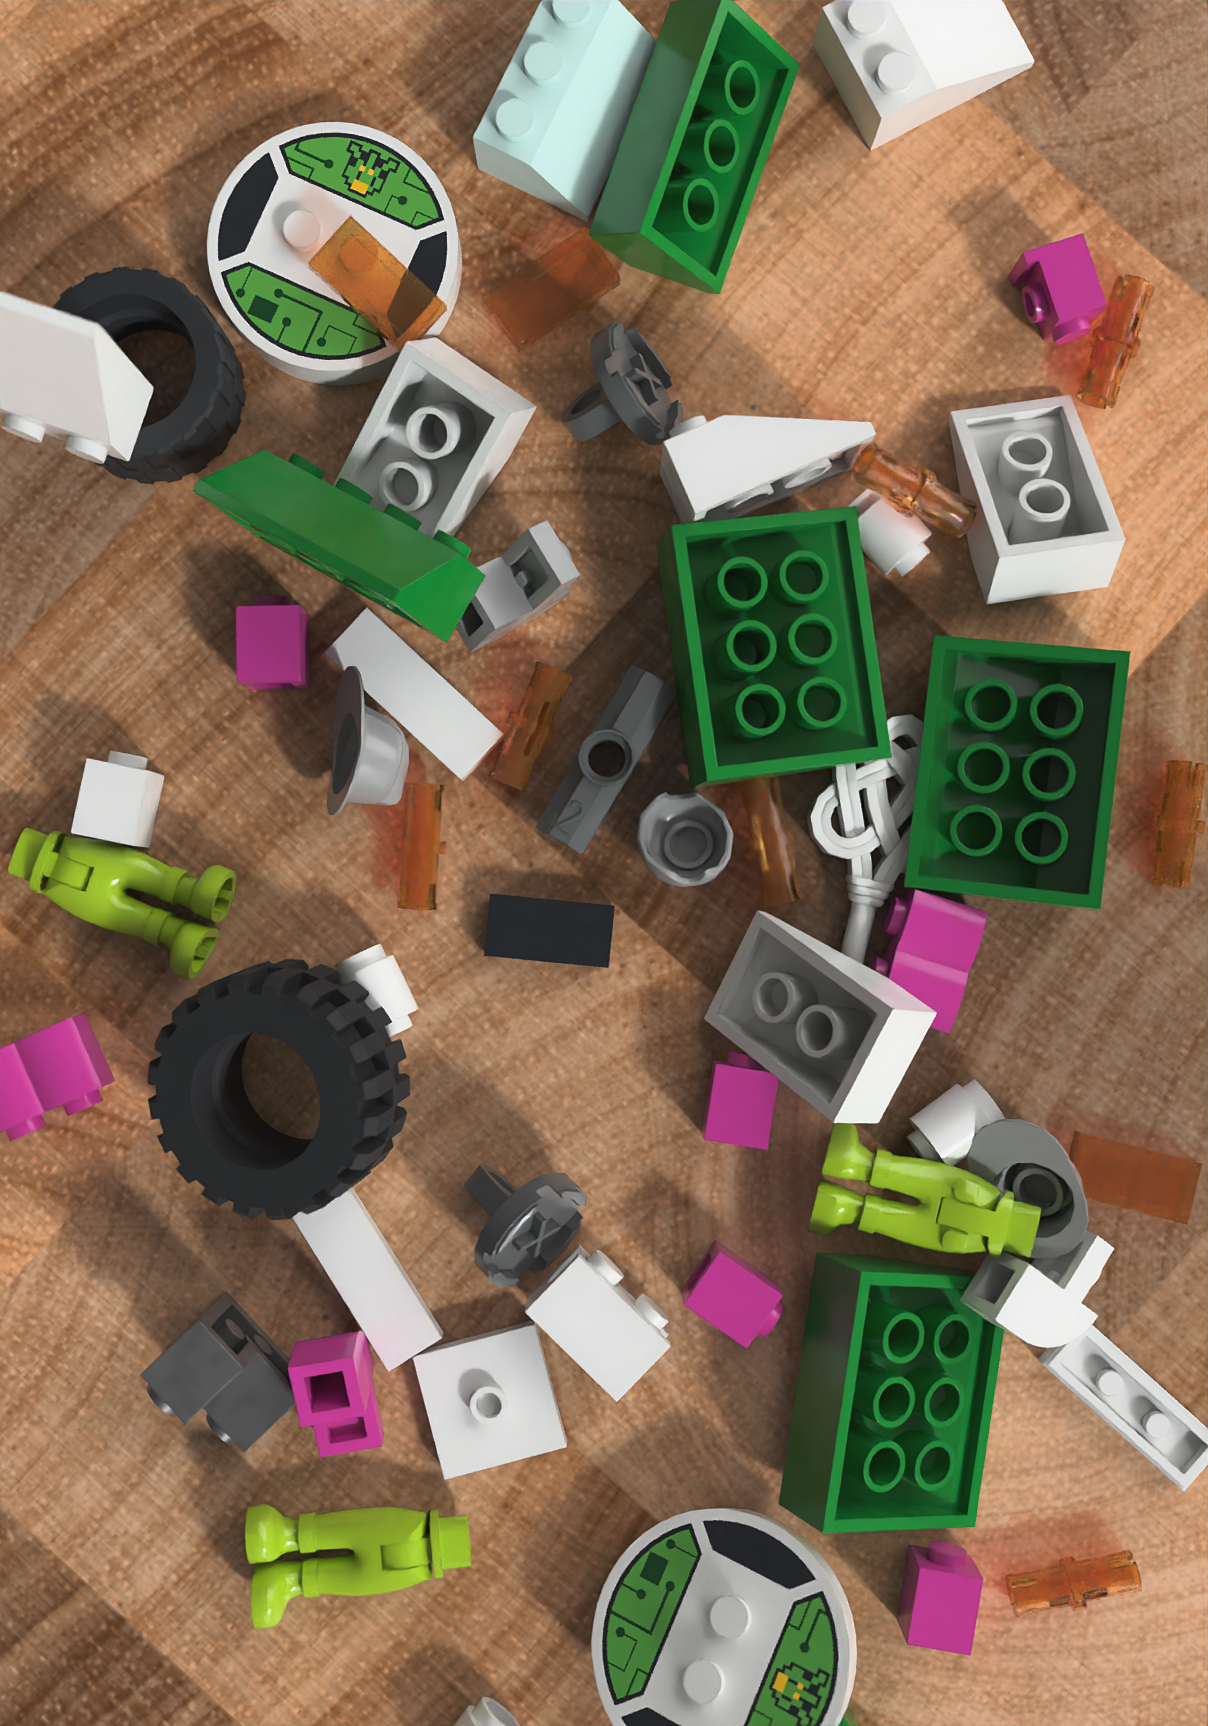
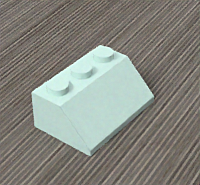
(565, 102)

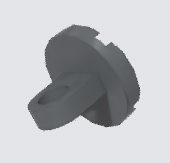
(628, 389)
(526, 1224)

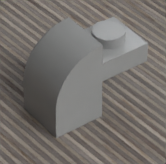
(518, 586)

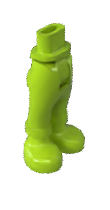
(92, 883)
(954, 1207)
(388, 1545)

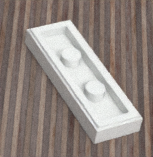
(415, 694)
(370, 1279)
(1132, 1404)

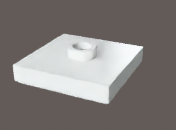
(489, 1399)

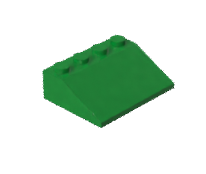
(772, 645)
(1017, 771)
(890, 1398)

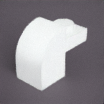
(1042, 1298)

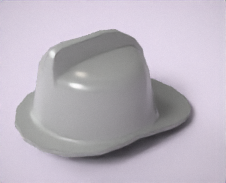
(367, 751)
(1039, 1172)

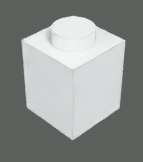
(118, 800)

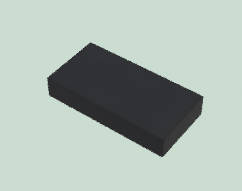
(549, 930)

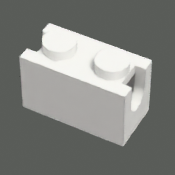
(600, 1320)

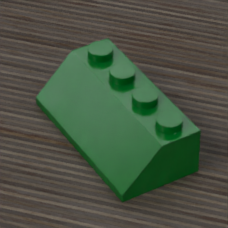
(695, 144)
(348, 538)

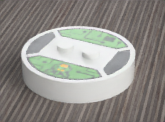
(287, 206)
(723, 1627)

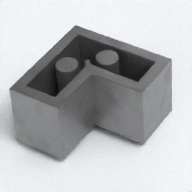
(228, 1371)

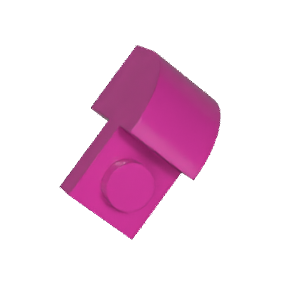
(337, 1392)

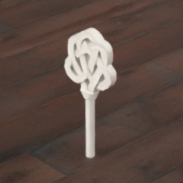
(884, 818)

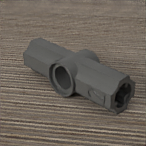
(625, 723)

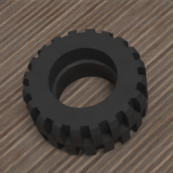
(212, 1120)

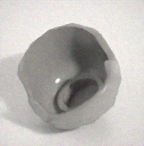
(684, 839)

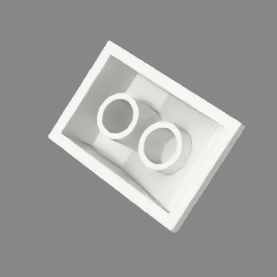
(915, 58)
(68, 382)
(436, 436)
(753, 461)
(1038, 498)
(819, 1020)

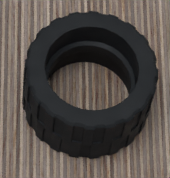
(210, 413)

